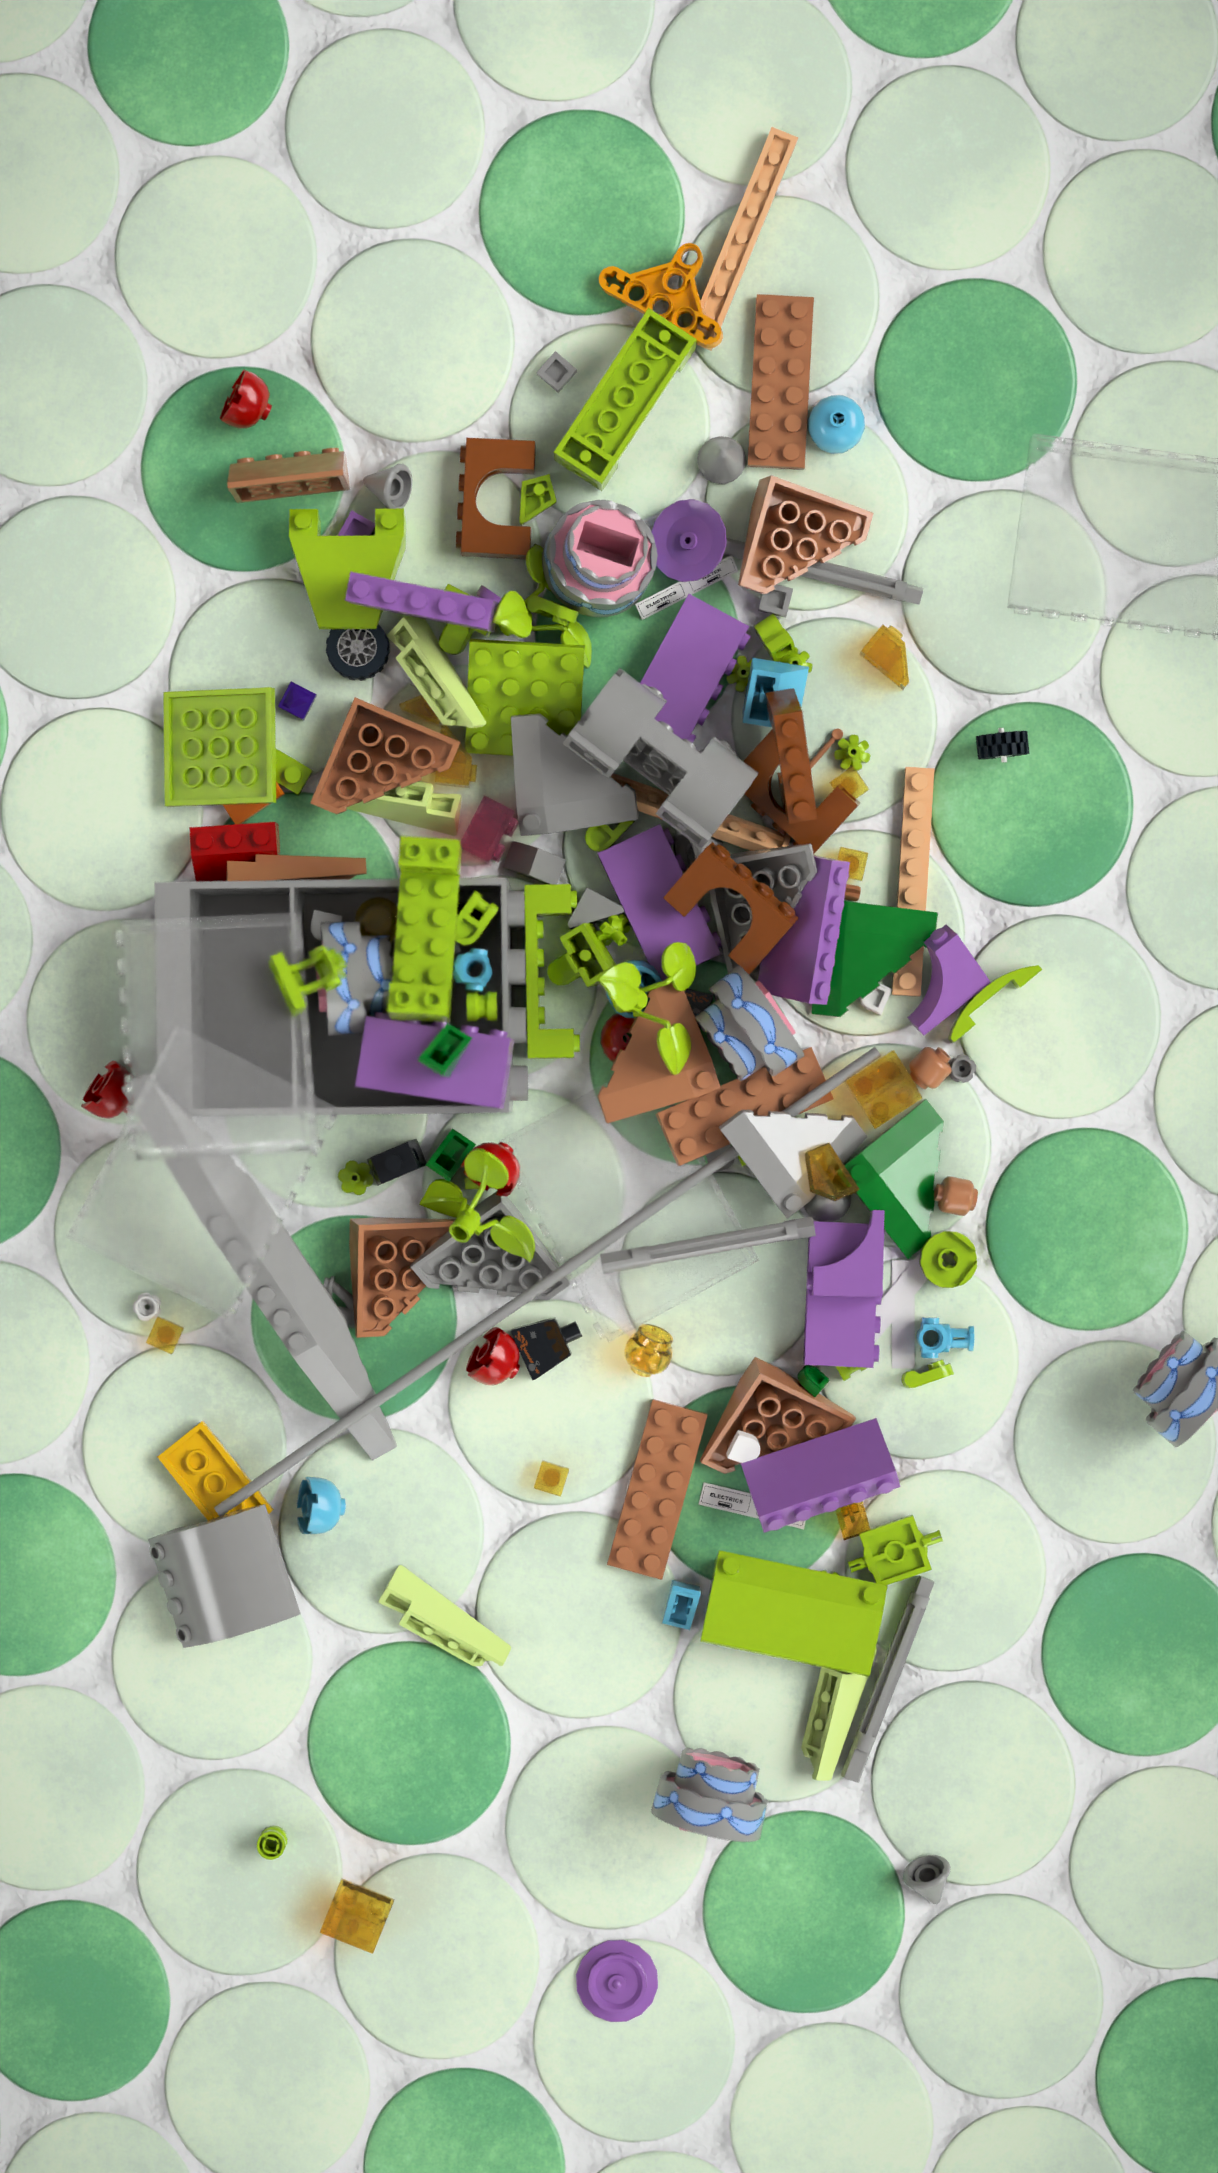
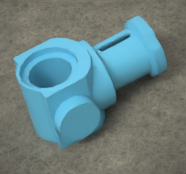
(463, 965)
(945, 1337)

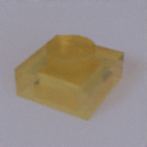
(851, 782)
(857, 862)
(165, 1335)
(551, 1478)

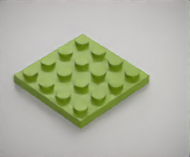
(522, 680)
(219, 747)

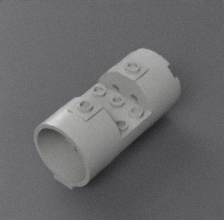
(624, 728)

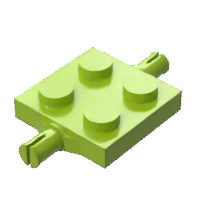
(895, 1551)

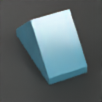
(681, 1604)

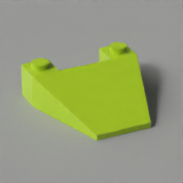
(328, 560)

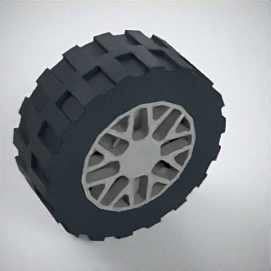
(358, 652)

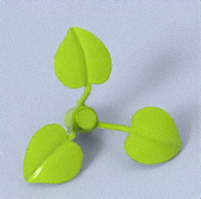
(516, 619)
(623, 988)
(447, 1199)

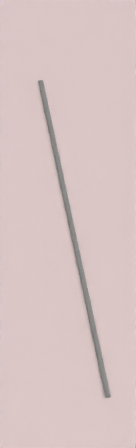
(528, 1294)

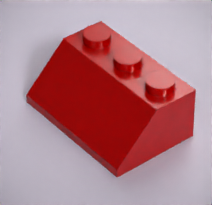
(222, 843)

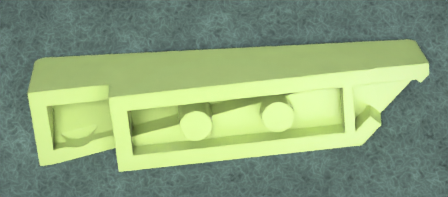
(433, 673)
(416, 807)
(441, 1621)
(831, 1719)

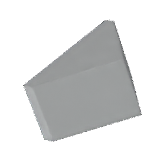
(534, 863)
(593, 908)

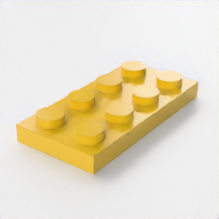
(207, 1471)

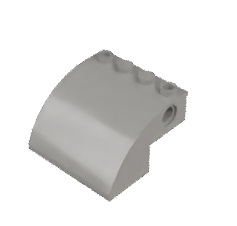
(223, 1576)

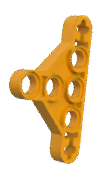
(656, 288)

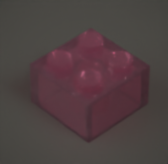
(488, 831)

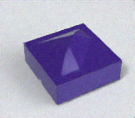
(297, 700)

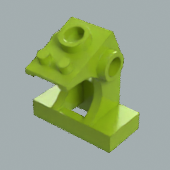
(329, 966)

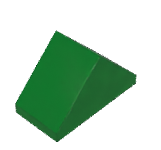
(445, 1050)
(450, 1155)

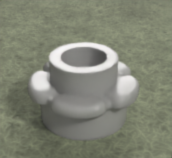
(967, 1074)

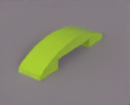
(964, 1022)

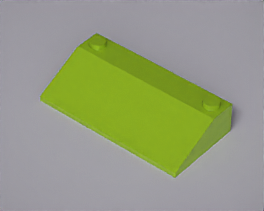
(793, 1613)

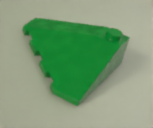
(869, 947)
(899, 1175)

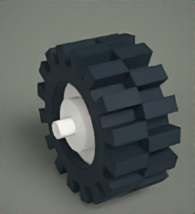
(1002, 745)

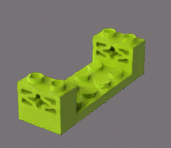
(624, 399)
(540, 902)
(425, 929)

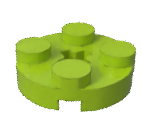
(964, 1256)

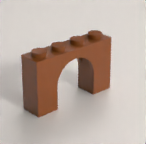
(482, 460)
(792, 749)
(830, 812)
(769, 916)

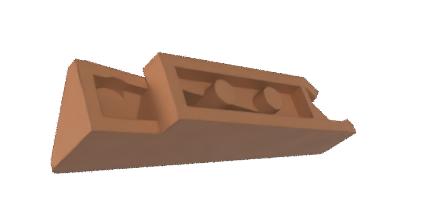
(295, 868)

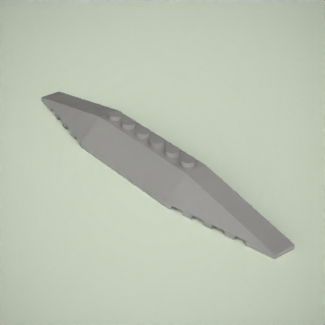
(316, 1335)

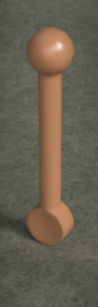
(837, 734)

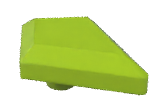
(536, 497)

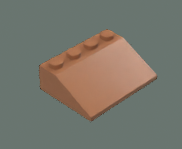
(288, 476)

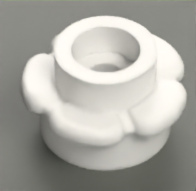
(139, 1306)

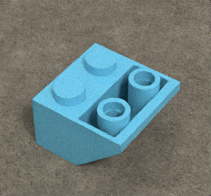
(769, 677)

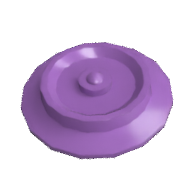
(689, 540)
(617, 1980)

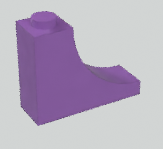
(953, 981)
(859, 1272)

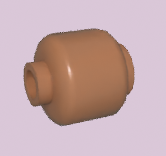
(930, 1067)
(956, 1196)

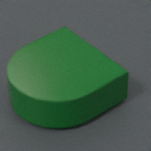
(812, 1379)

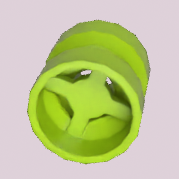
(481, 1006)
(272, 1837)

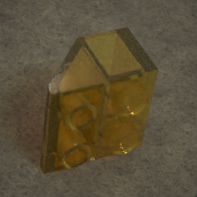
(883, 1089)
(357, 1915)

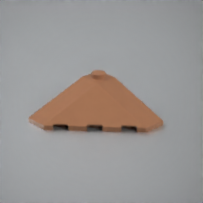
(793, 531)
(377, 755)
(640, 1075)
(381, 1267)
(774, 1411)

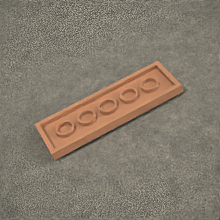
(780, 381)
(694, 1124)
(657, 1489)

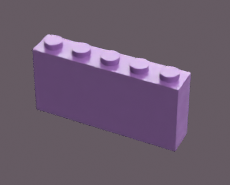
(421, 601)
(693, 662)
(641, 875)
(805, 956)
(392, 1065)
(839, 1327)
(820, 1475)

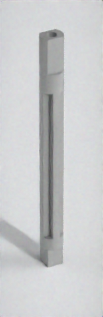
(848, 577)
(705, 1245)
(887, 1679)

